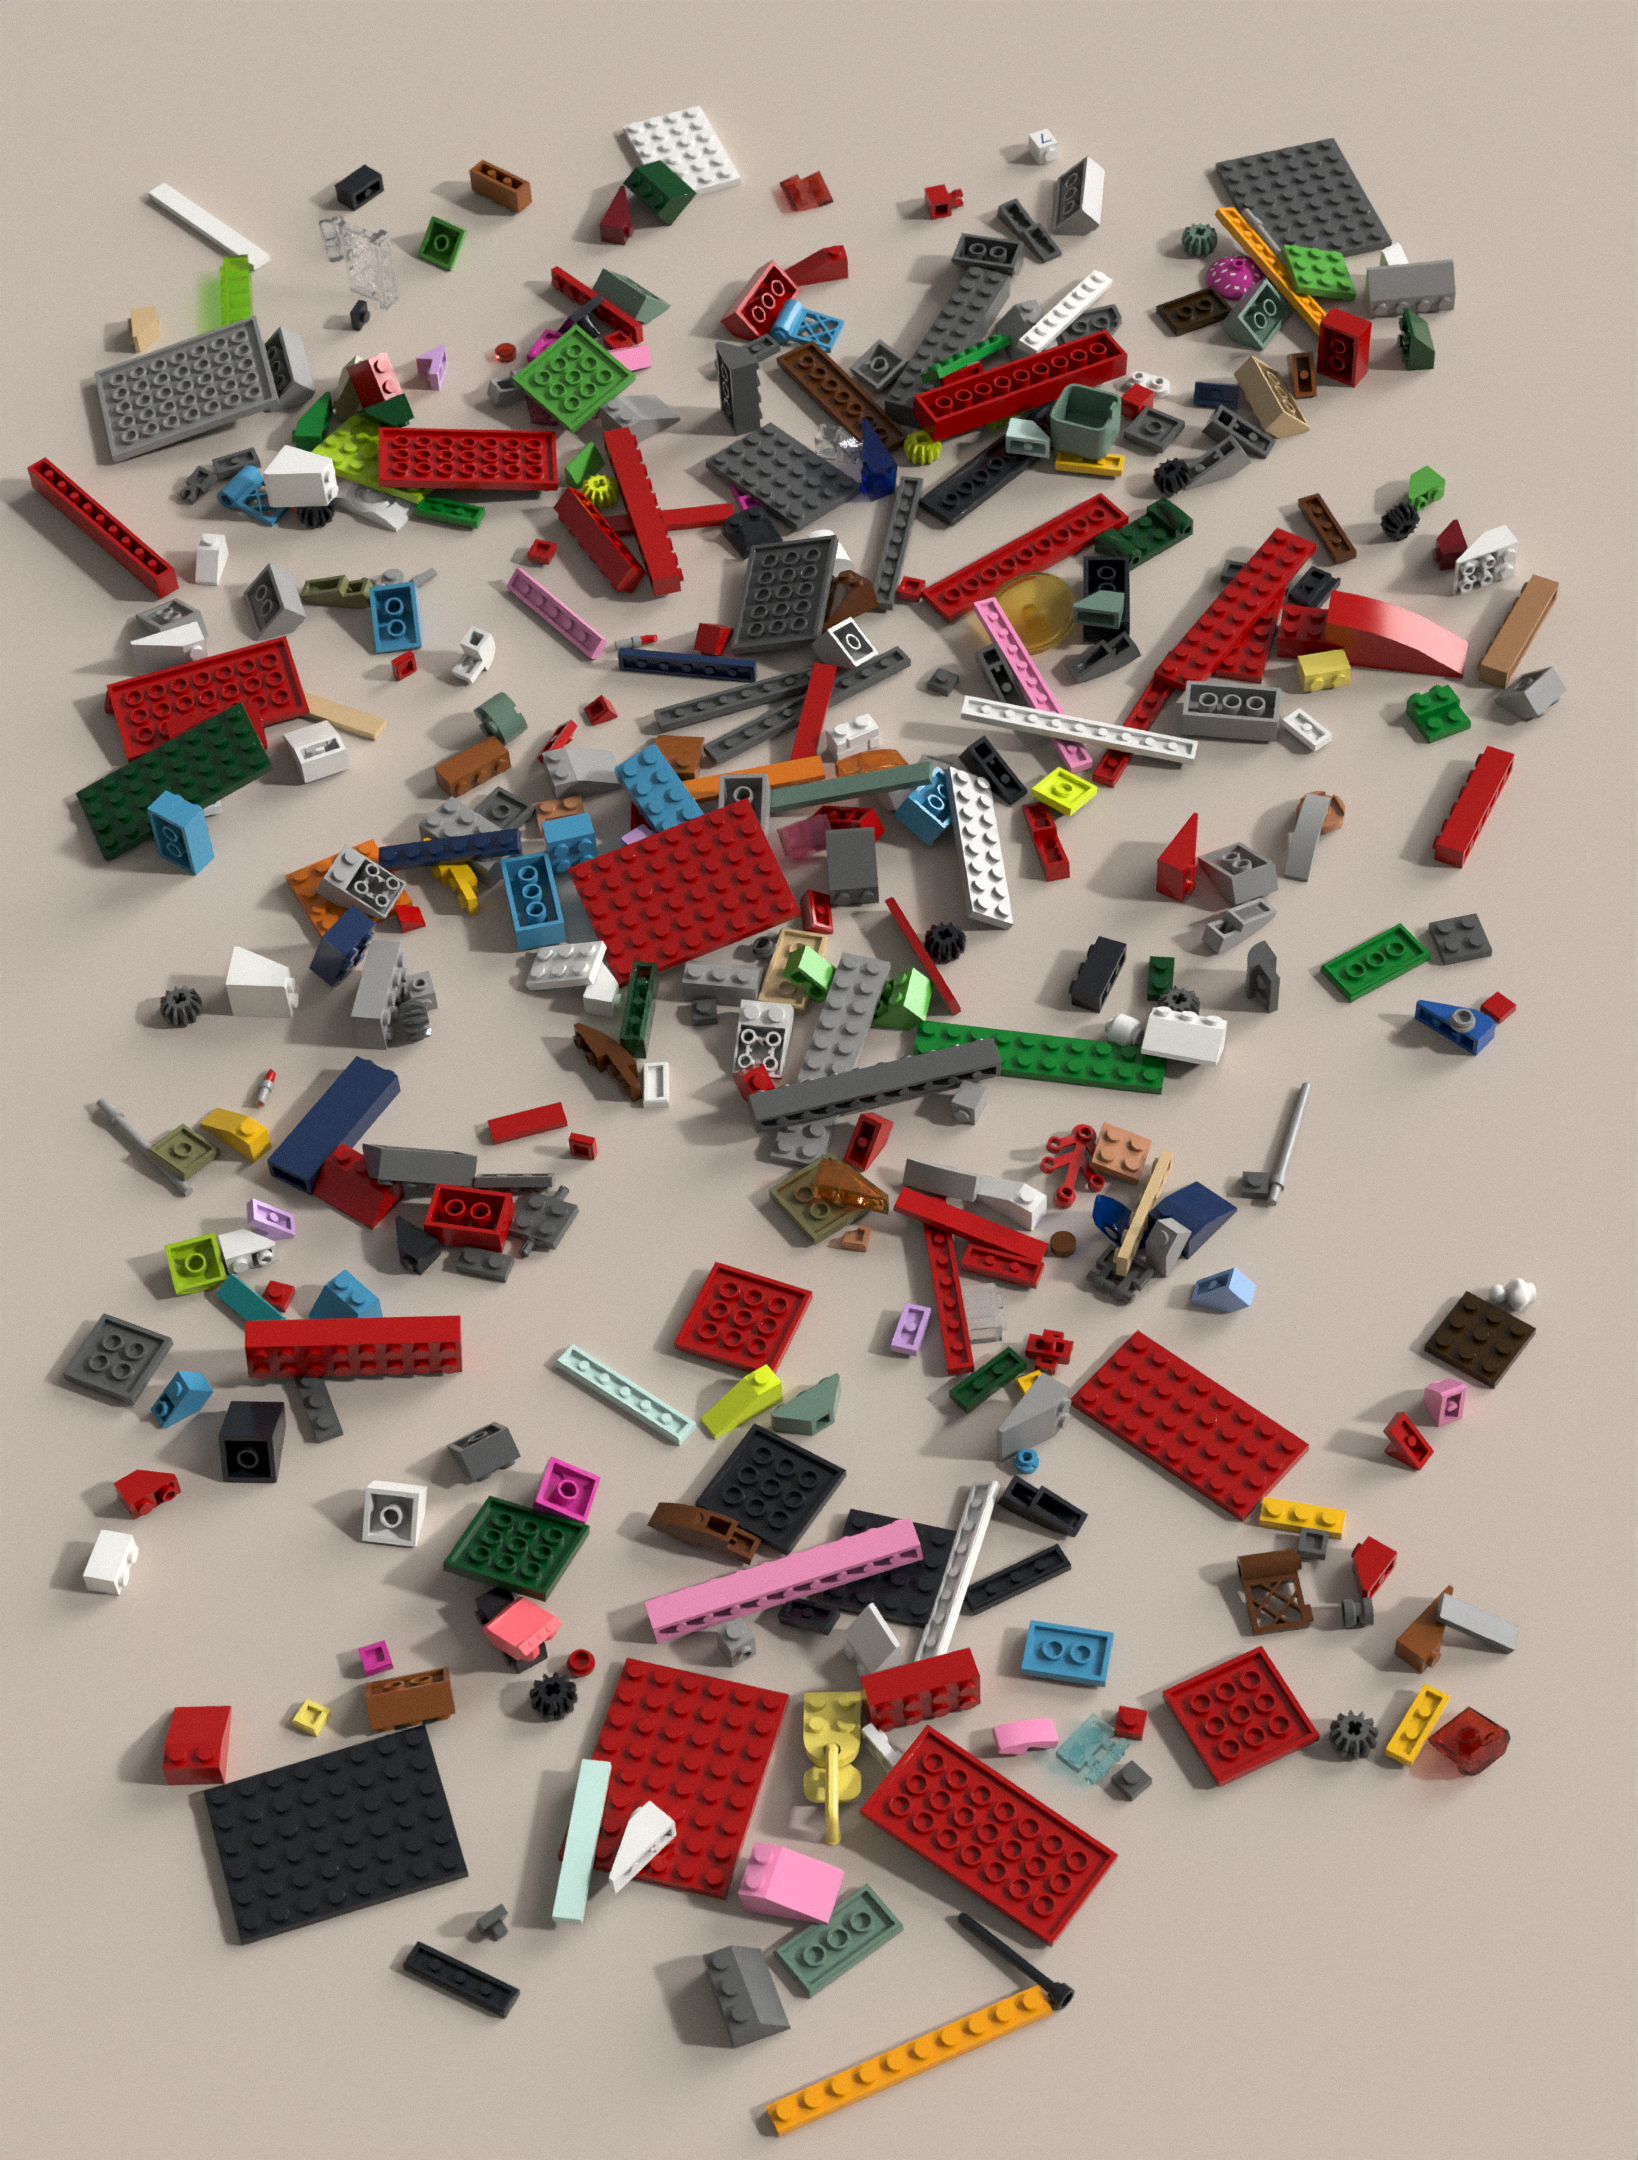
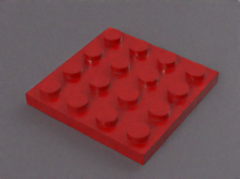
(743, 1319)
(1240, 1716)

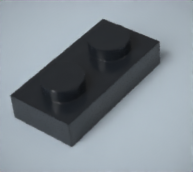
(809, 1616)

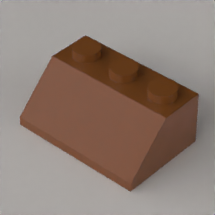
(409, 1699)

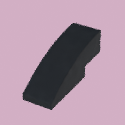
(1042, 1507)

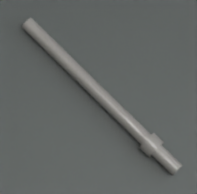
(1257, 226)
(116, 1117)
(1278, 1180)

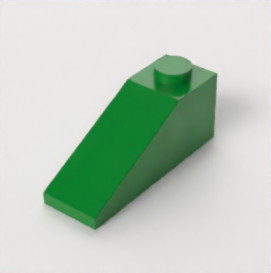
(314, 424)

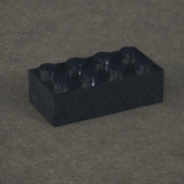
(1107, 575)

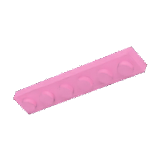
(556, 613)

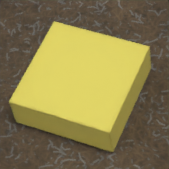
(311, 1717)

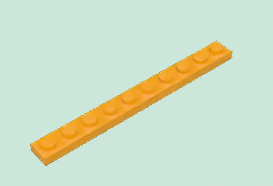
(1270, 265)
(908, 2060)

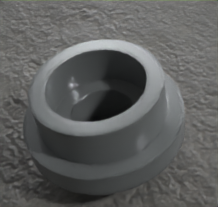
(763, 947)

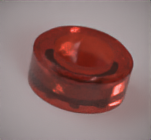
(505, 353)

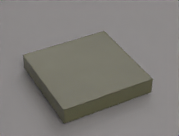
(183, 1152)

